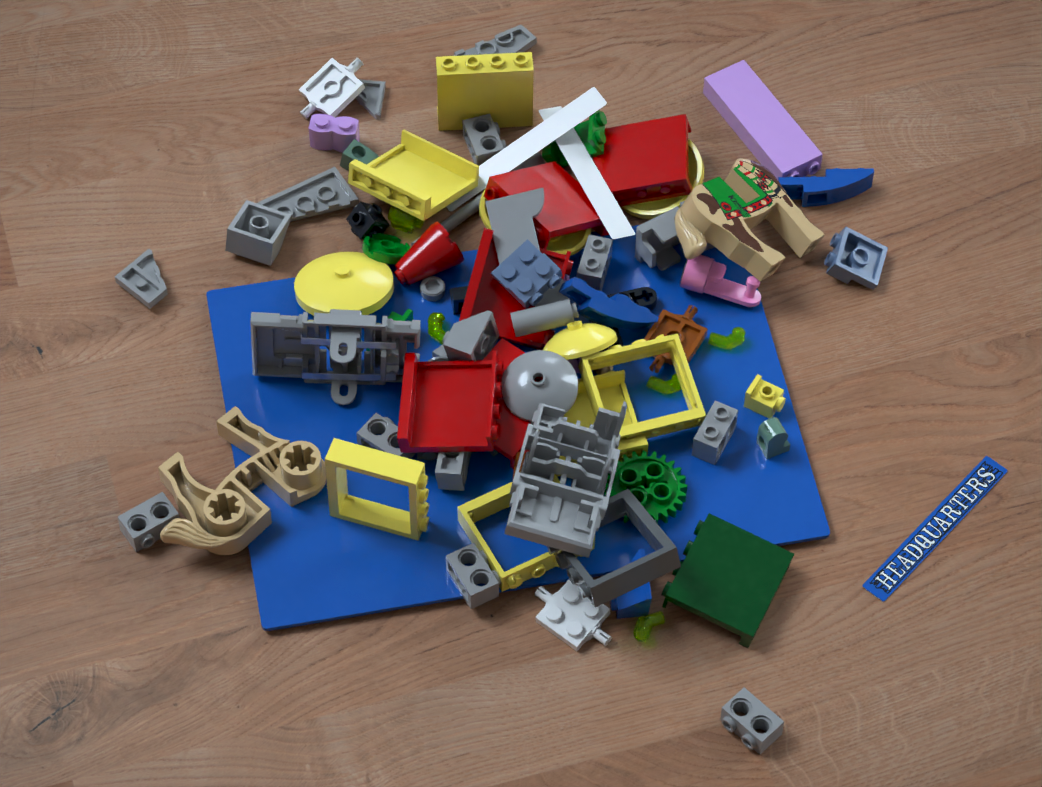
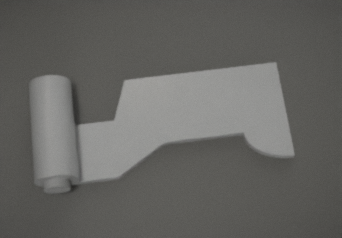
(512, 225)

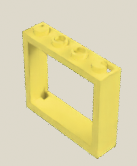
(643, 349)
(385, 466)
(490, 504)

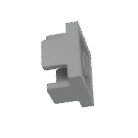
(656, 241)

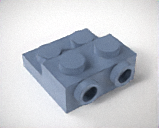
(855, 258)
(527, 274)

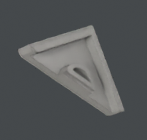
(372, 97)

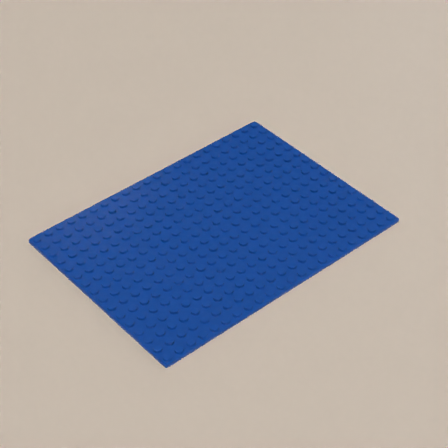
(334, 569)

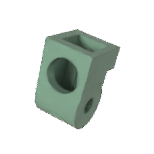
(359, 152)
(772, 438)

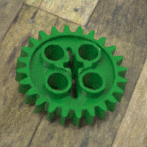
(646, 488)

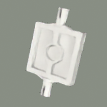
(332, 88)
(572, 616)

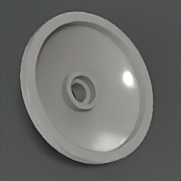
(556, 389)

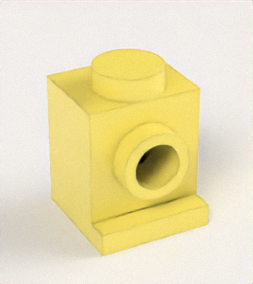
(764, 397)

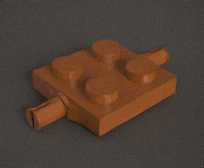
(689, 332)

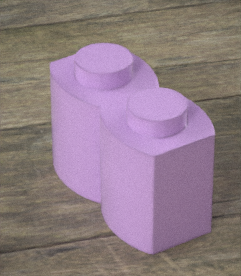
(332, 132)

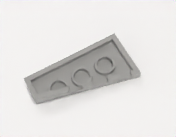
(510, 41)
(314, 196)

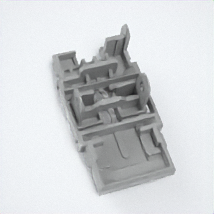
(550, 510)

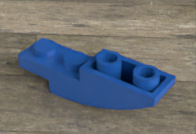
(833, 188)
(613, 311)

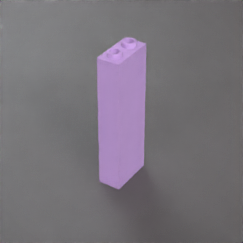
(762, 122)

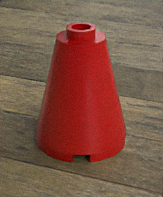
(428, 256)

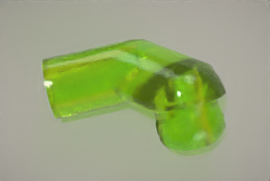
(435, 326)
(729, 341)
(664, 387)
(645, 624)

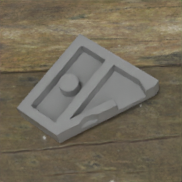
(143, 280)

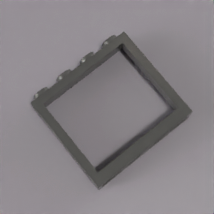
(633, 574)

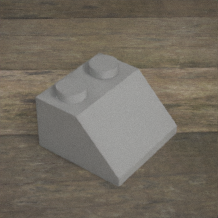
(257, 232)
(471, 338)

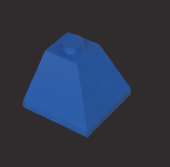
(635, 602)

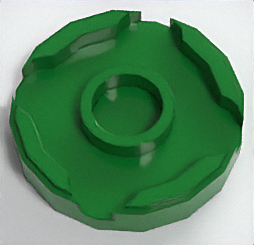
(384, 248)

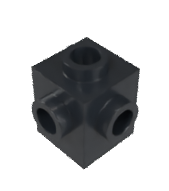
(367, 220)

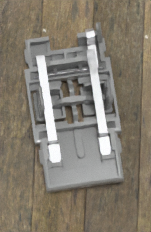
(292, 348)

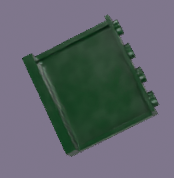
(728, 577)

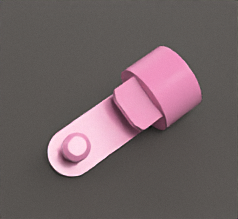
(706, 276)

